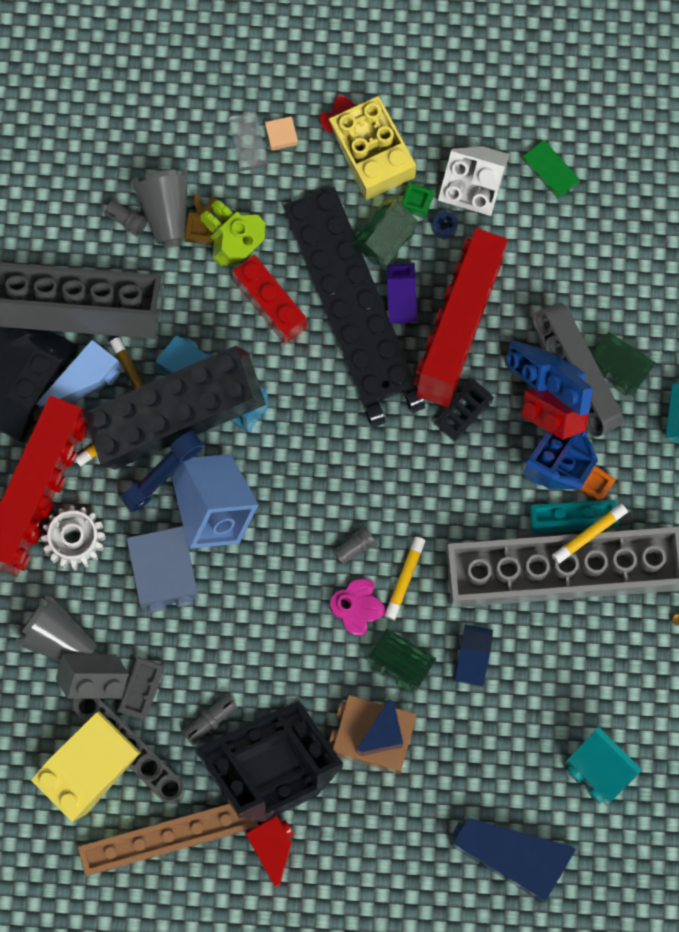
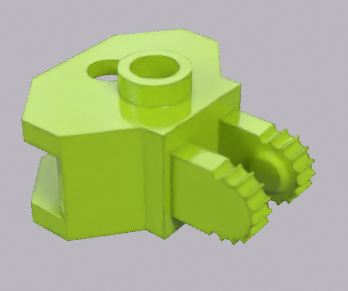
(236, 236)

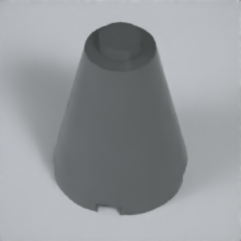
(164, 204)
(54, 633)

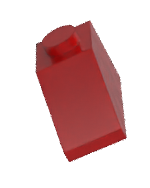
(272, 846)

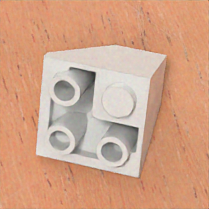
(473, 178)

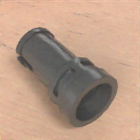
(130, 220)
(361, 541)

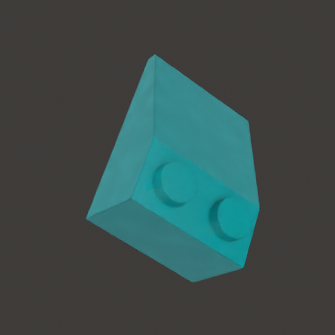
(602, 767)

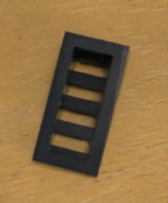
(472, 387)

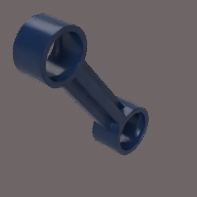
(181, 451)

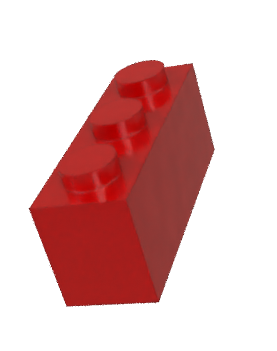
(269, 299)

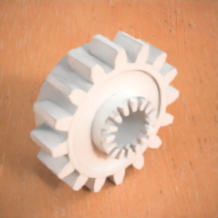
(69, 523)

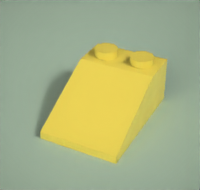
(86, 767)

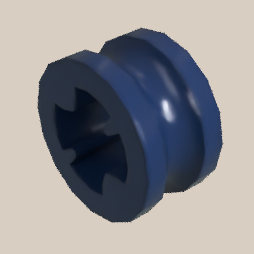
(442, 217)

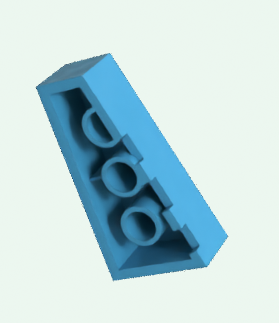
(183, 353)

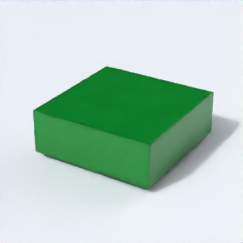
(417, 200)

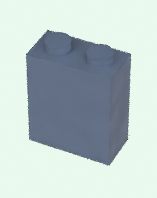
(162, 569)

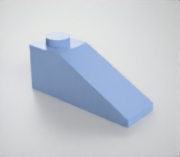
(84, 376)

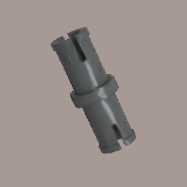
(209, 719)

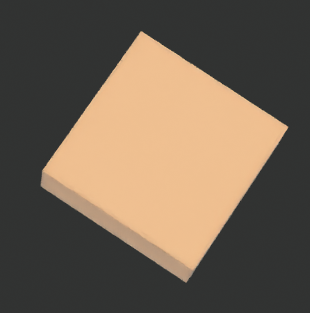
(281, 133)

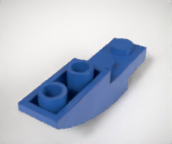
(550, 373)

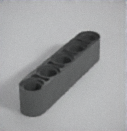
(564, 340)
(163, 775)

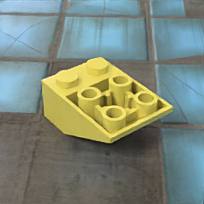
(373, 148)

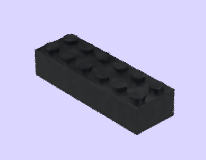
(171, 406)

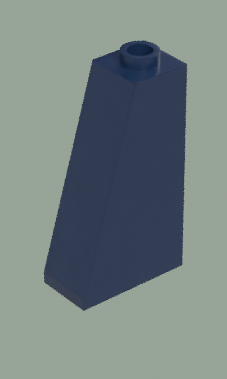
(517, 857)

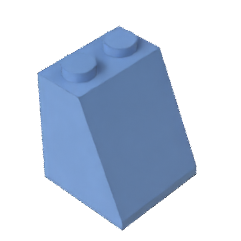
(213, 501)

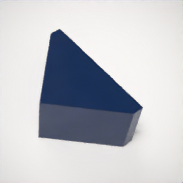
(474, 655)
(383, 734)

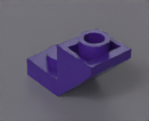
(402, 293)

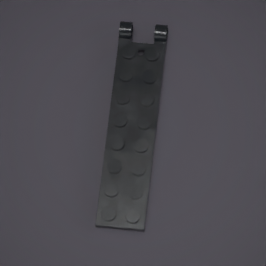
(351, 302)

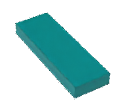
(569, 516)

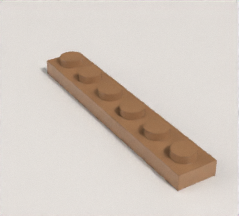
(162, 839)

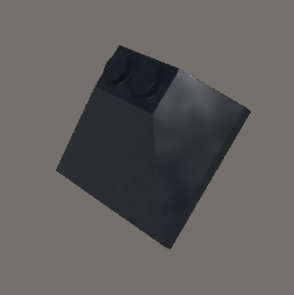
(26, 369)
(271, 763)

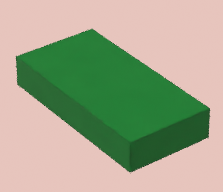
(551, 169)

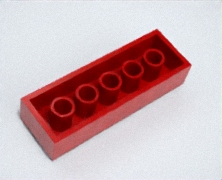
(459, 317)
(37, 480)

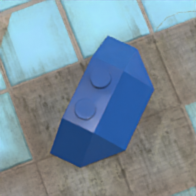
(561, 462)

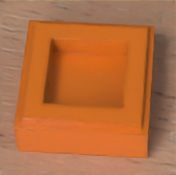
(597, 484)

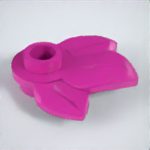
(361, 608)

